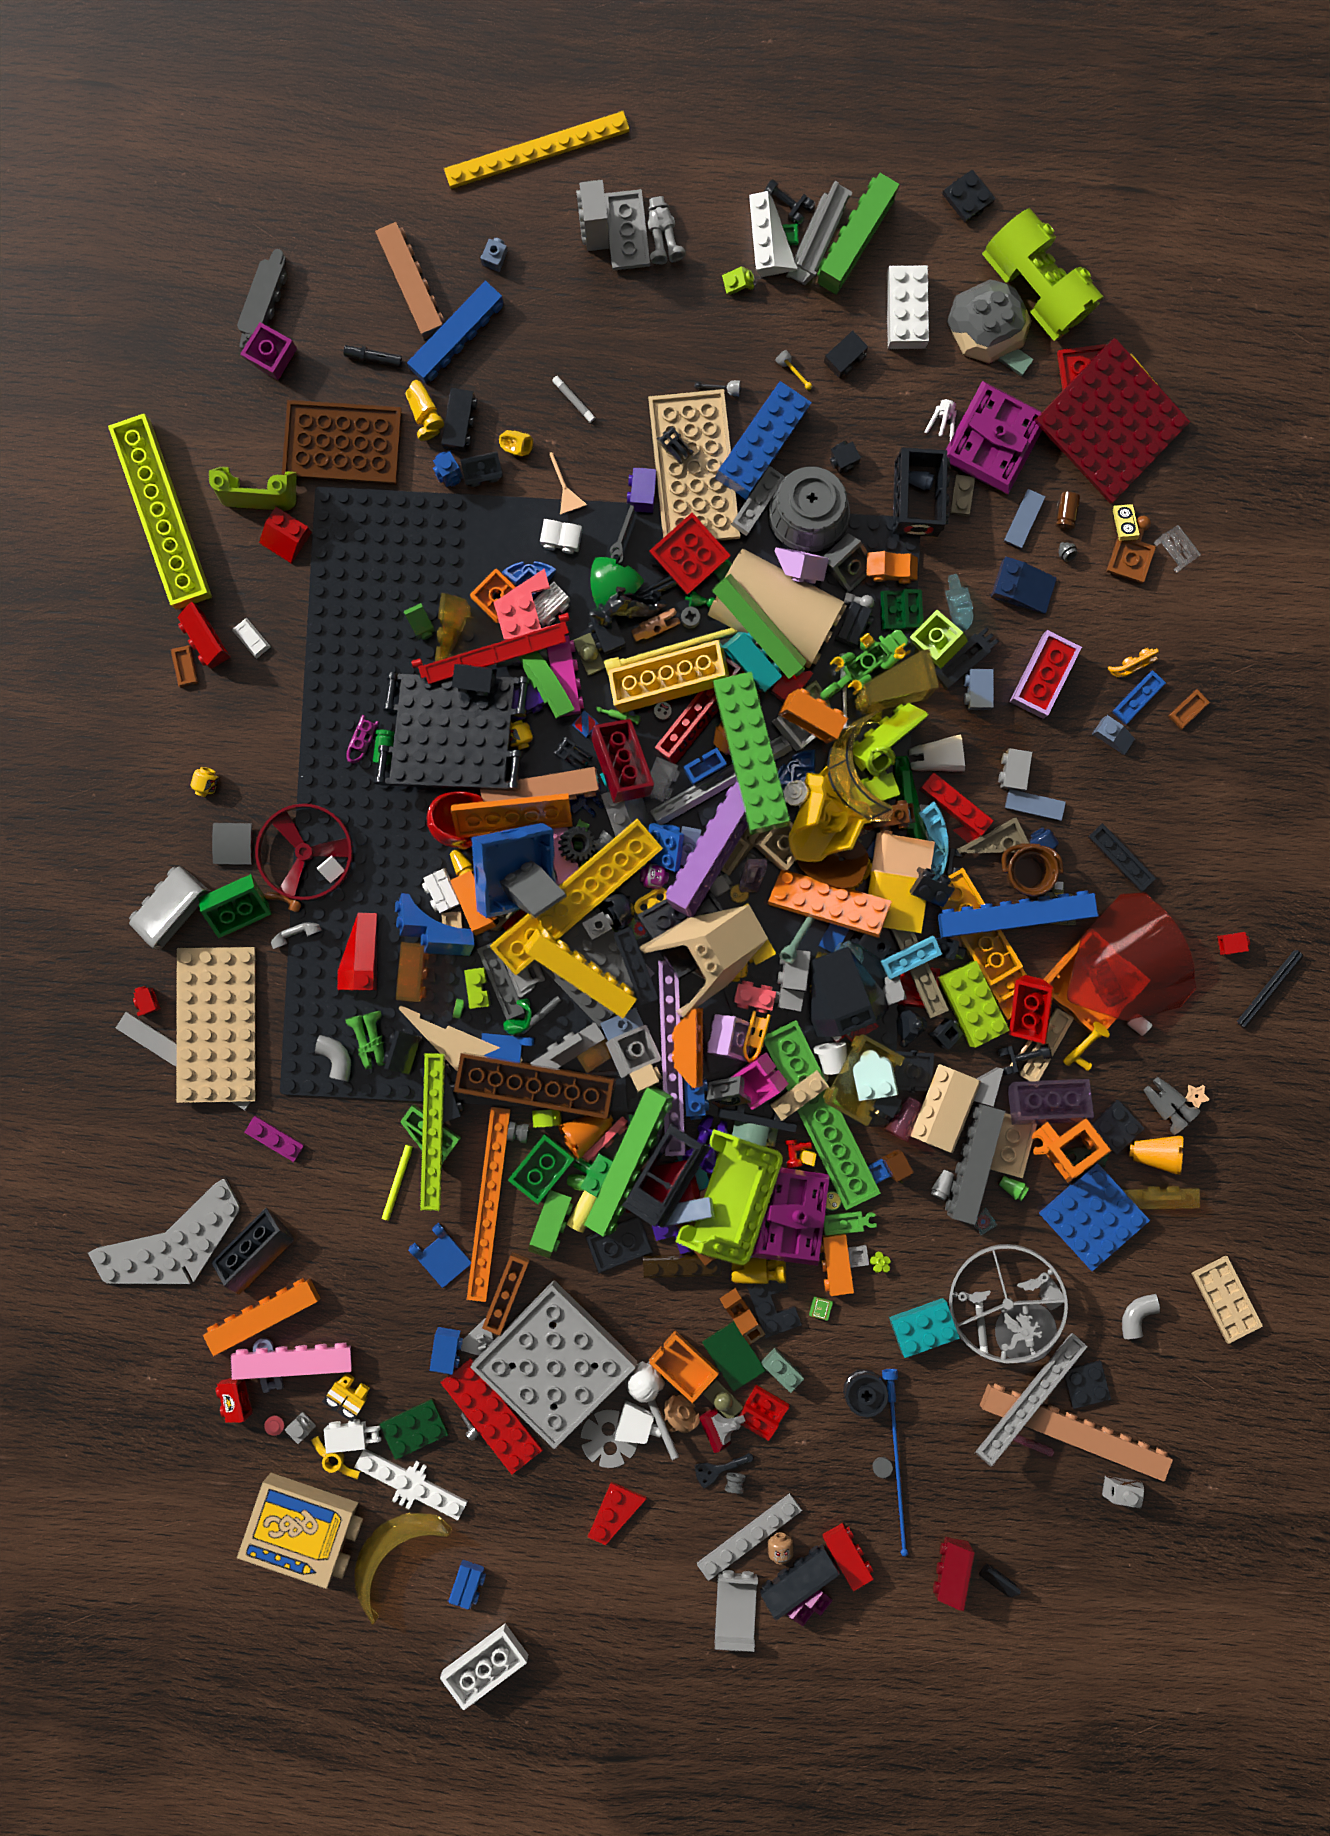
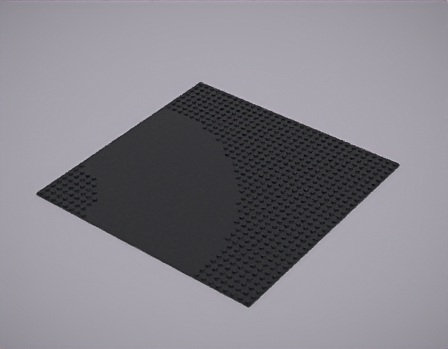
(403, 549)

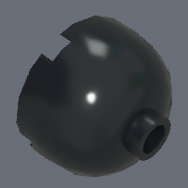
(619, 909)

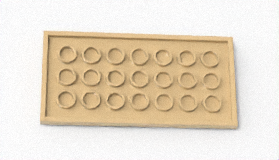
(692, 485)
(216, 1024)

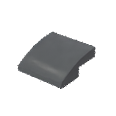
(232, 843)

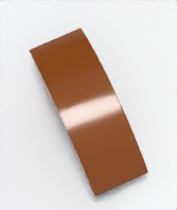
(742, 1316)

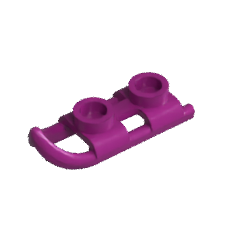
(359, 742)

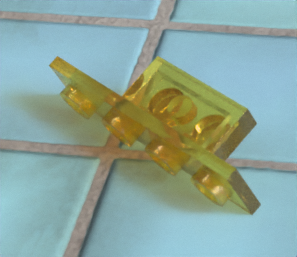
(1164, 1198)

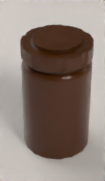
(1068, 510)

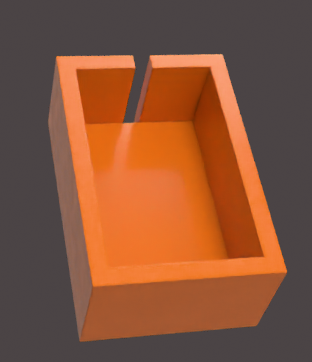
(813, 715)
(683, 1366)

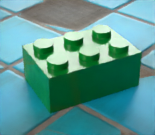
(234, 906)
(541, 1168)

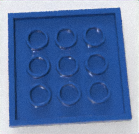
(1094, 1216)

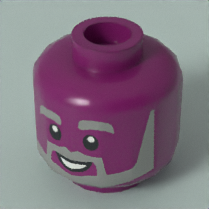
(653, 876)

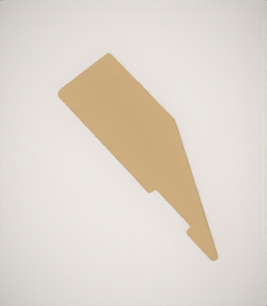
(449, 1040)

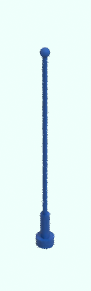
(890, 1375)

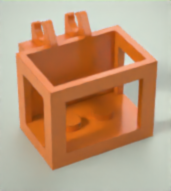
(1053, 1144)

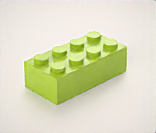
(973, 1004)

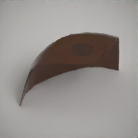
(837, 872)

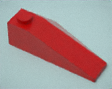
(359, 959)

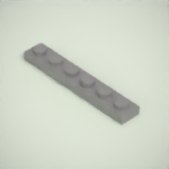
(749, 1536)

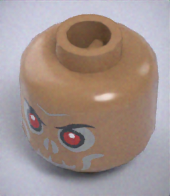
(780, 1548)

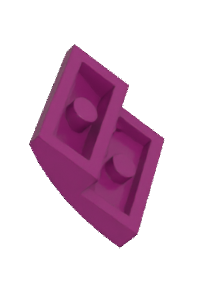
(816, 1602)

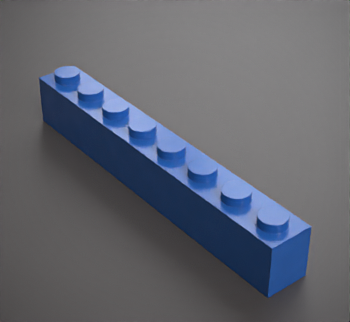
(1017, 915)

